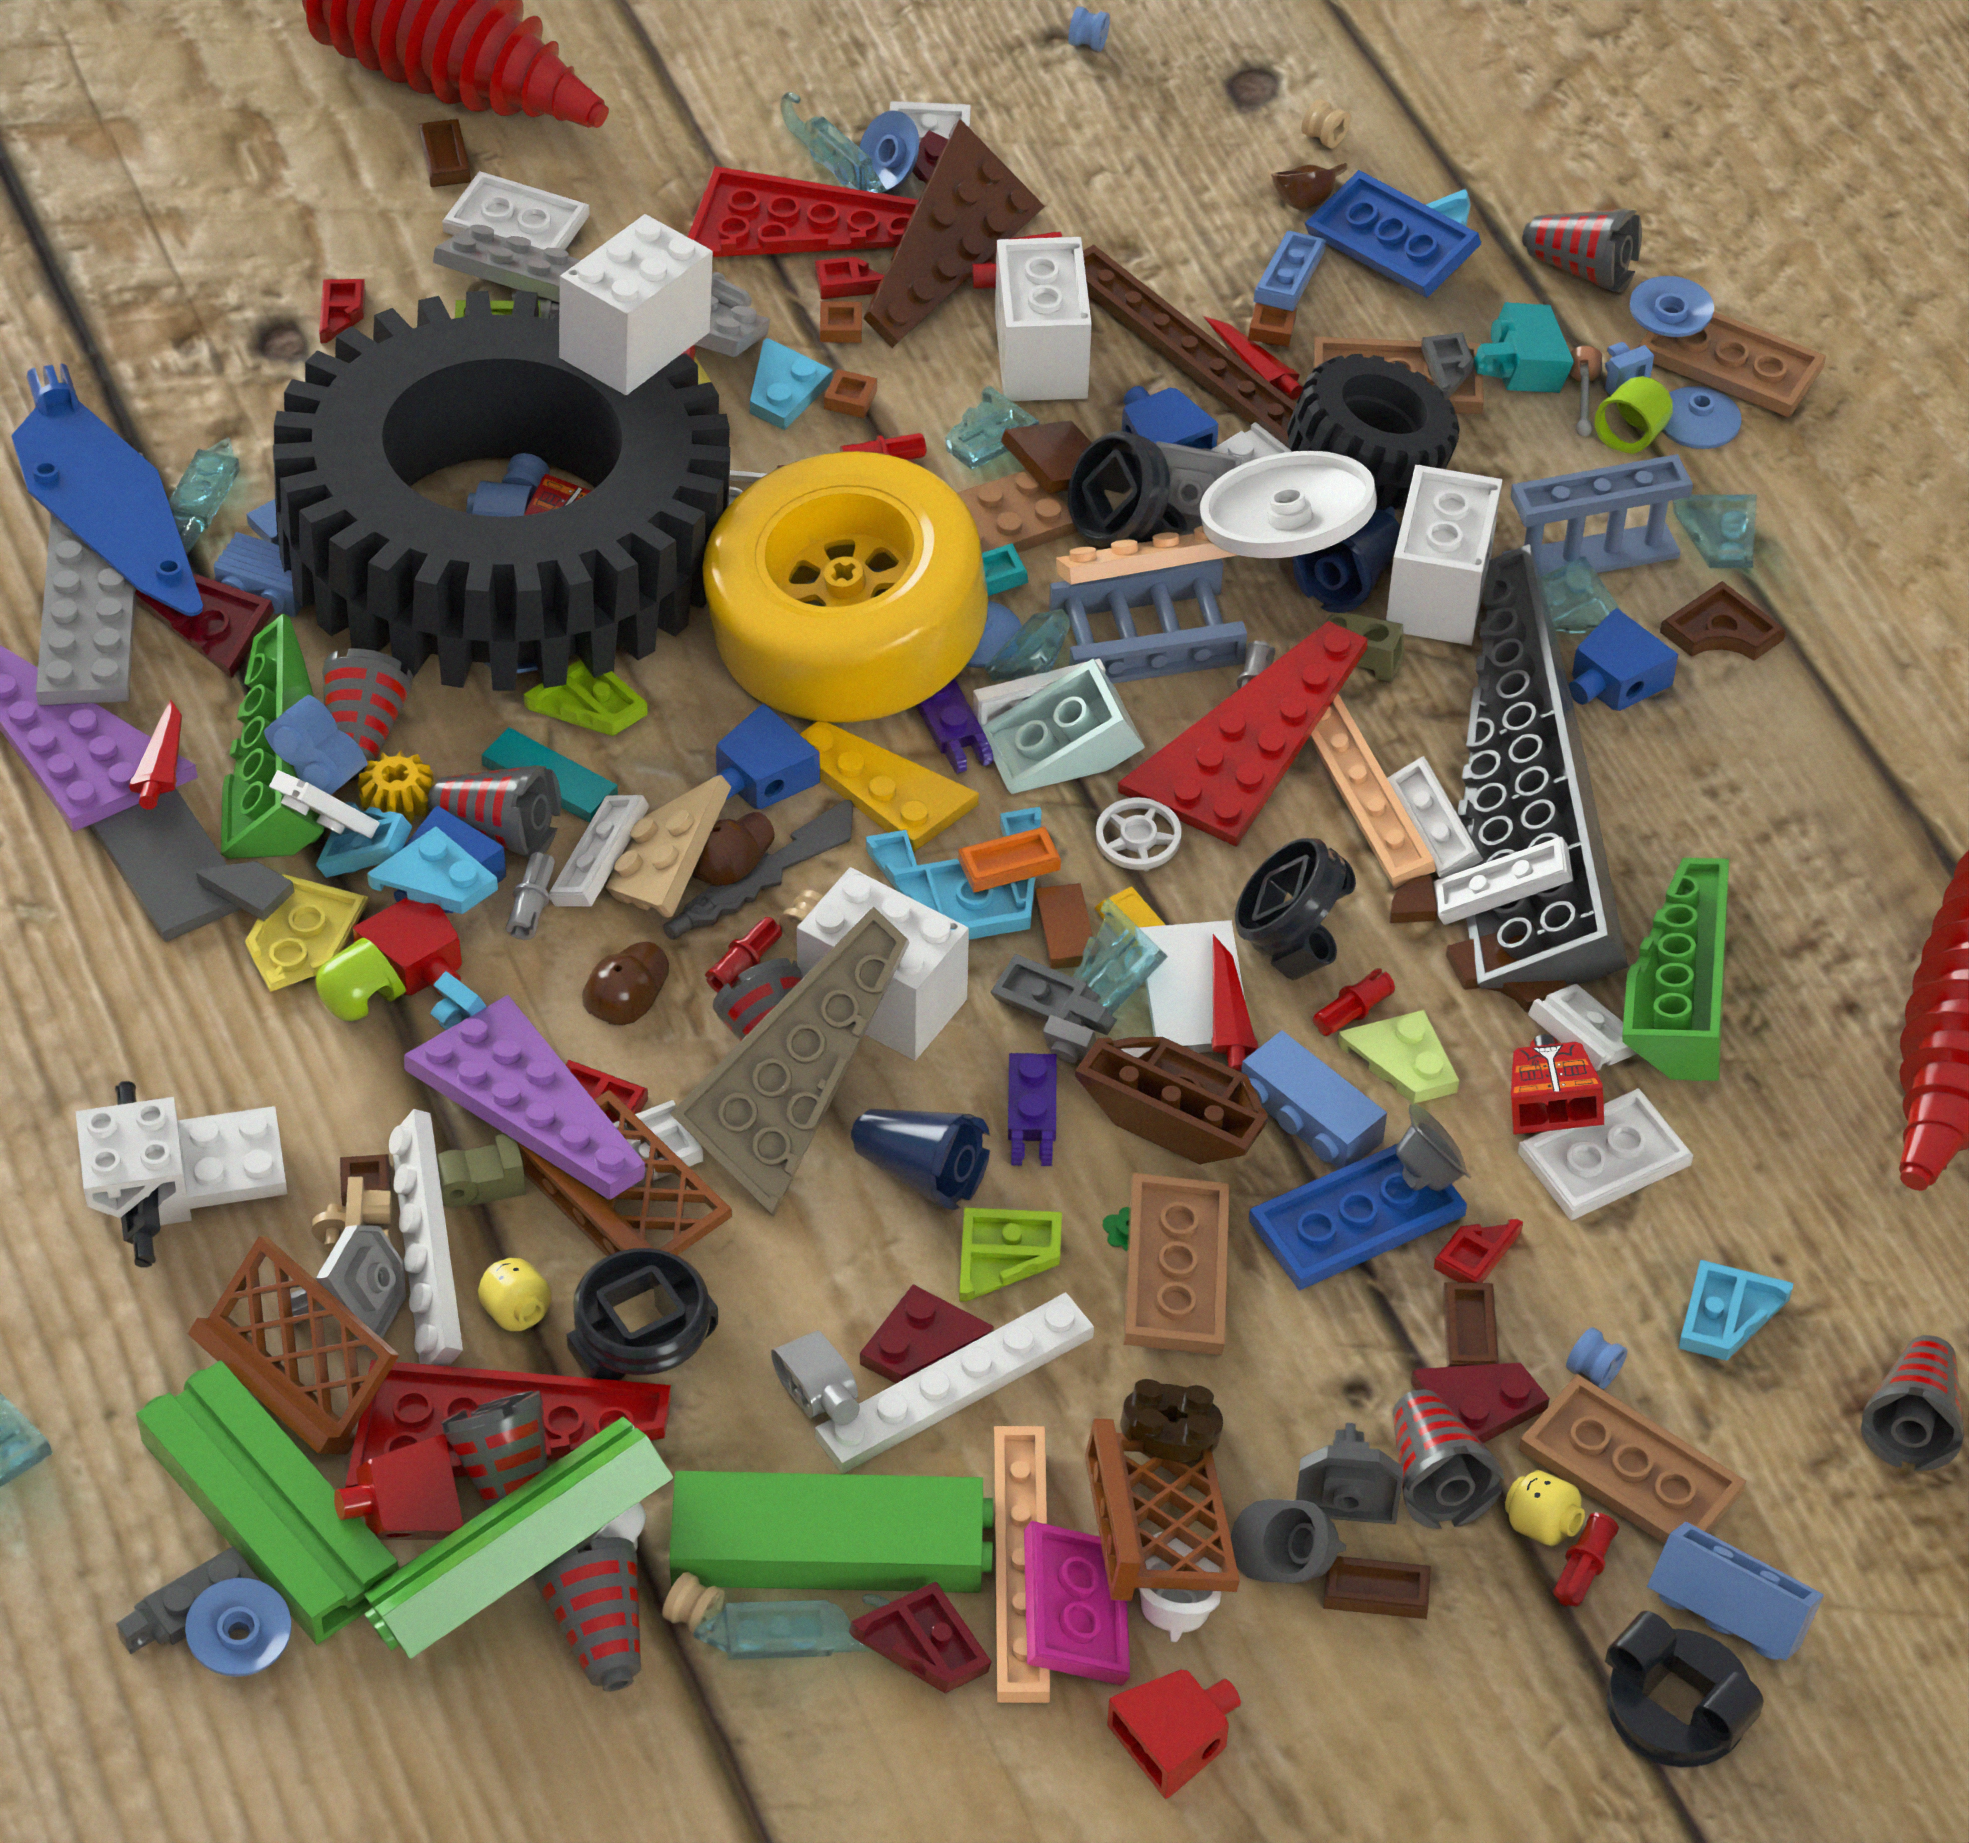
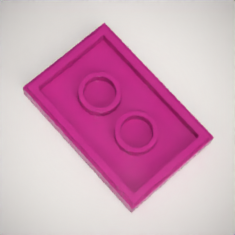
(1070, 1606)

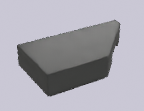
(1447, 360)
(248, 886)

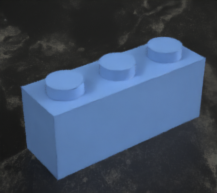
(1314, 1101)
(1734, 1592)

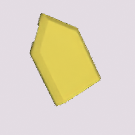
(303, 932)

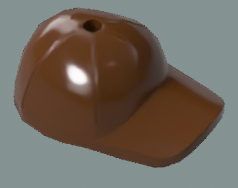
(1306, 185)
(734, 849)
(626, 983)

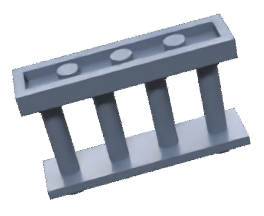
(1597, 492)
(1155, 654)

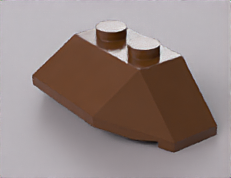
(1173, 1097)

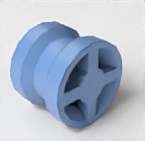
(1089, 28)
(526, 470)
(1596, 1358)

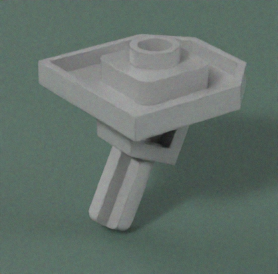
(1191, 475)
(363, 1276)

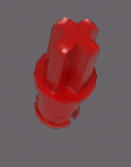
(902, 447)
(743, 954)
(1354, 1002)
(1585, 1559)

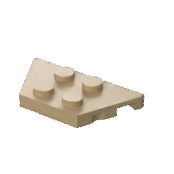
(667, 848)

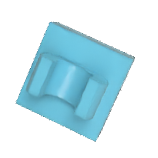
(458, 1002)

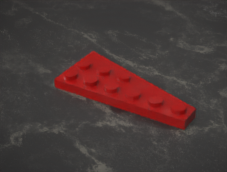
(779, 215)
(1239, 751)
(574, 1408)

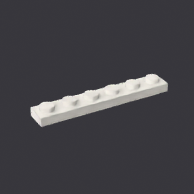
(425, 1241)
(956, 1382)

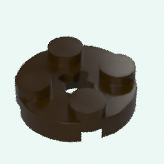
(1192, 1409)

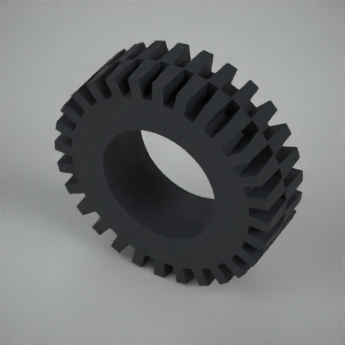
(481, 583)

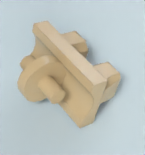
(361, 1209)

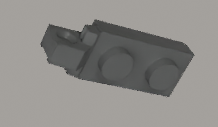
(1049, 992)
(165, 1611)

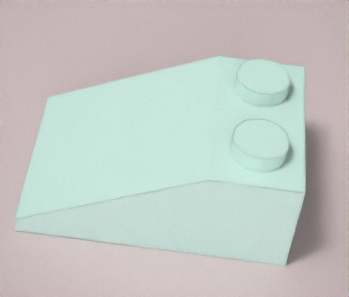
(1063, 732)

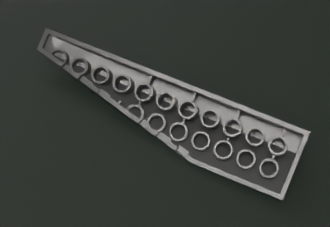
(1532, 786)

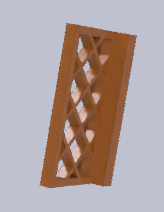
(600, 1219)
(278, 1384)
(1121, 1538)

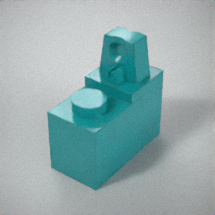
(1526, 349)

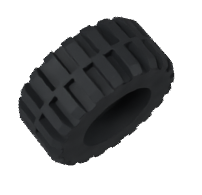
(1378, 418)

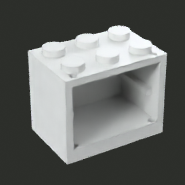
(635, 304)
(1042, 318)
(1443, 554)
(931, 975)

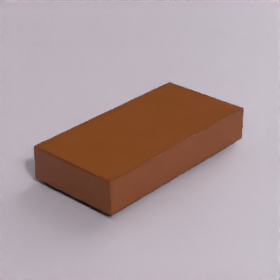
(1063, 923)

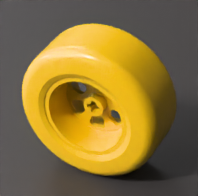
(834, 522)

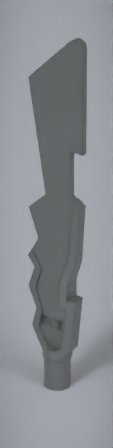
(812, 839)

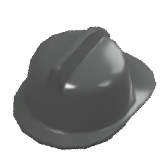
(1429, 1153)
(1284, 1541)

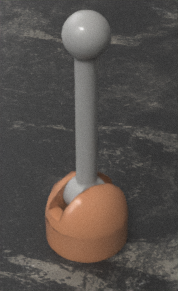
(1584, 374)

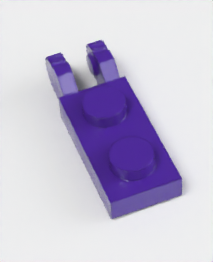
(955, 727)
(1032, 1104)

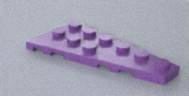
(73, 750)

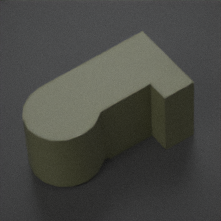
(1384, 642)
(481, 1173)

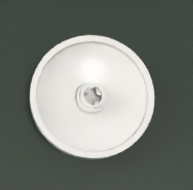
(1288, 504)

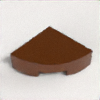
(1414, 902)

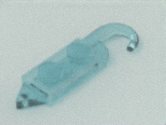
(832, 148)
(203, 490)
(783, 1629)

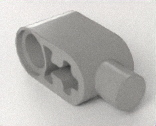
(817, 1377)

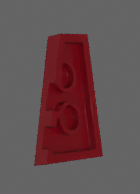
(223, 628)

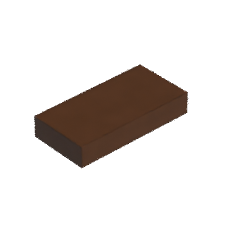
(444, 152)
(1470, 1324)
(1378, 1587)

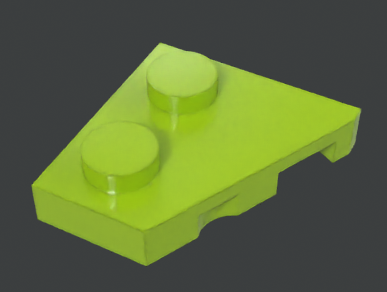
(593, 703)
(1006, 1248)

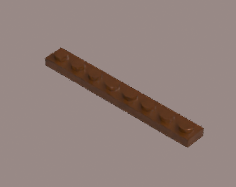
(1187, 345)

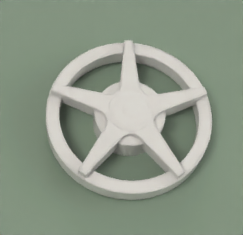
(1138, 834)

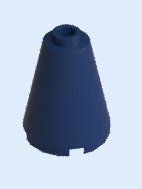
(1350, 569)
(926, 1151)

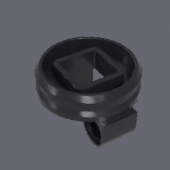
(1118, 464)
(1293, 928)
(601, 1339)
(1644, 1658)

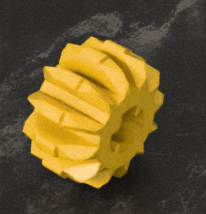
(396, 785)

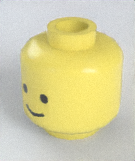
(514, 1294)
(1544, 1508)

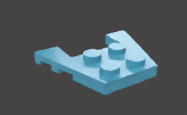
(946, 888)

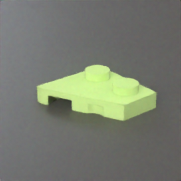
(1405, 1054)

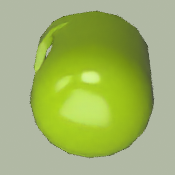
(1642, 404)
(353, 976)

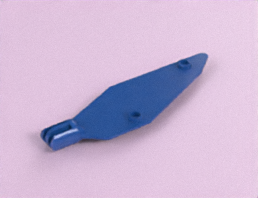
(103, 492)

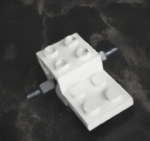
(157, 1168)

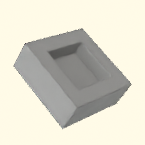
(1068, 1039)

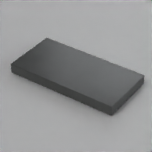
(159, 861)

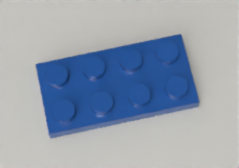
(1393, 233)
(1350, 1218)

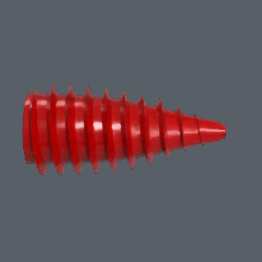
(460, 53)
(1937, 1043)

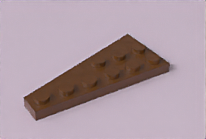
(954, 225)

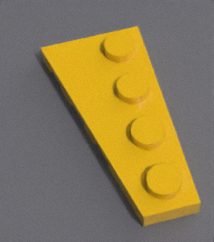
(887, 786)

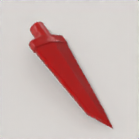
(1258, 359)
(159, 764)
(1231, 1020)

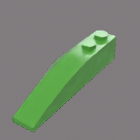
(252, 811)
(1679, 977)

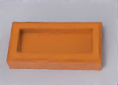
(1009, 859)

